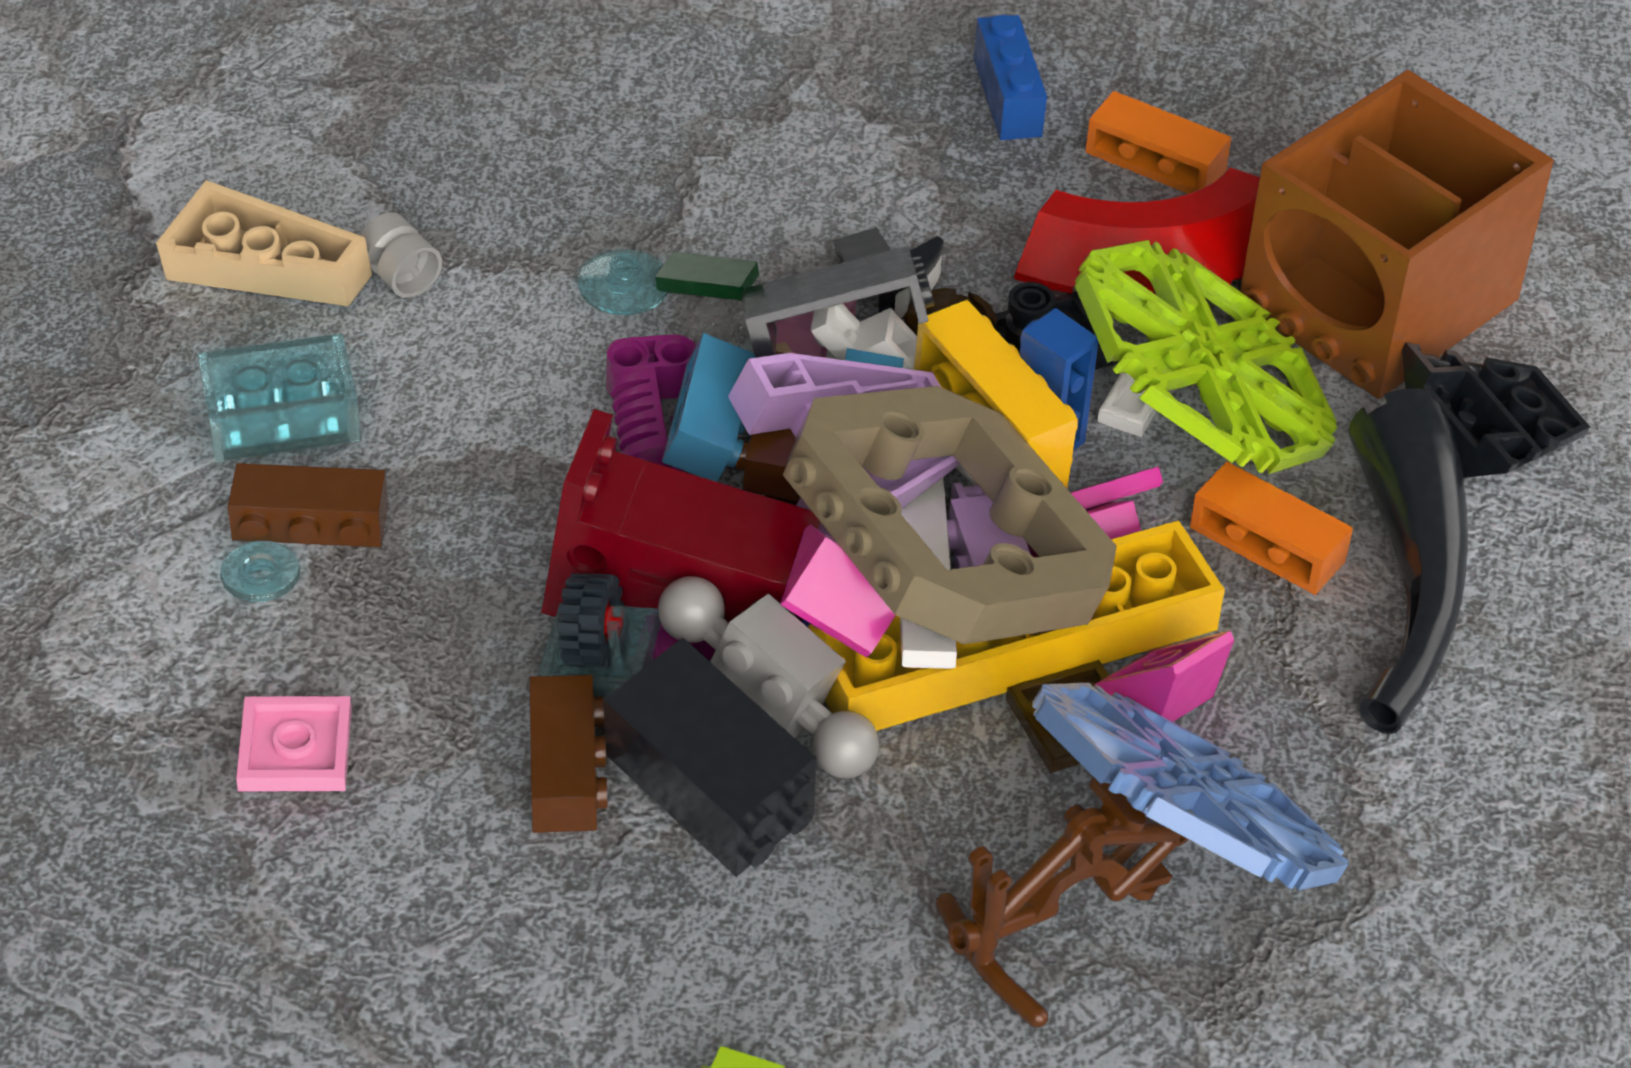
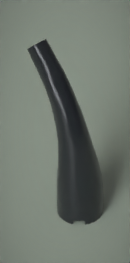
(1421, 495)

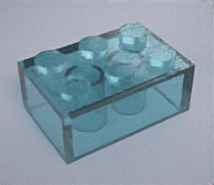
(279, 397)

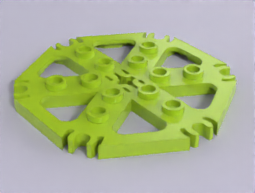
(1192, 349)

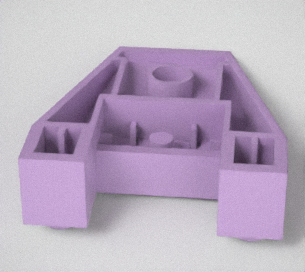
(779, 390)

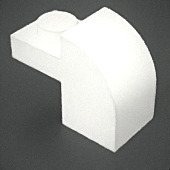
(881, 334)

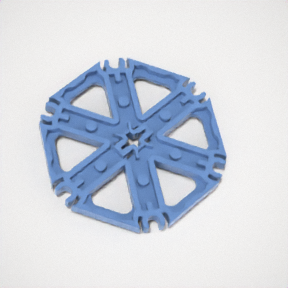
(1174, 771)

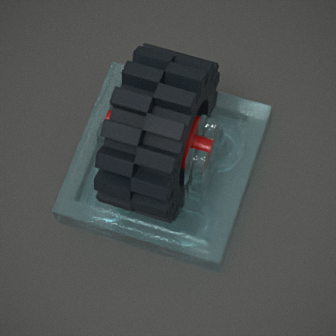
(599, 634)

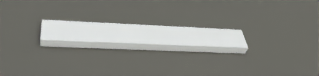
(918, 644)

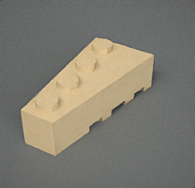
(262, 249)

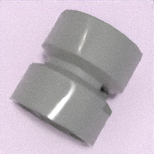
(401, 255)

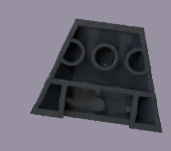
(1497, 409)

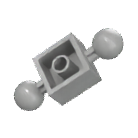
(777, 666)

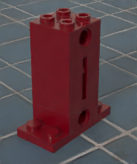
(667, 525)

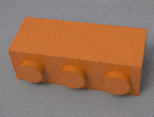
(1157, 143)
(1271, 527)

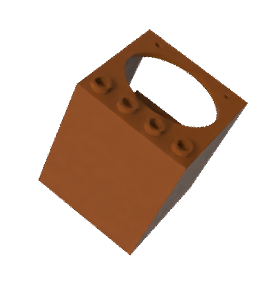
(1394, 230)

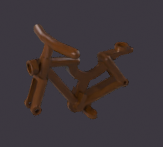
(1036, 894)

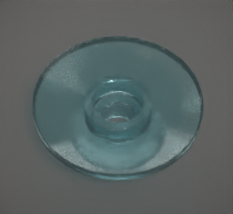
(621, 282)

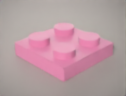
(294, 743)

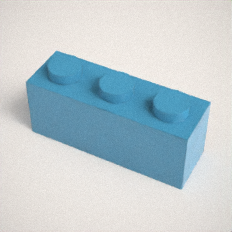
(704, 419)

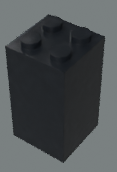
(710, 757)

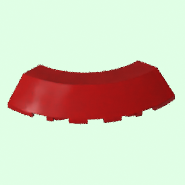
(1206, 225)

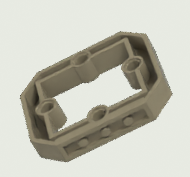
(970, 604)

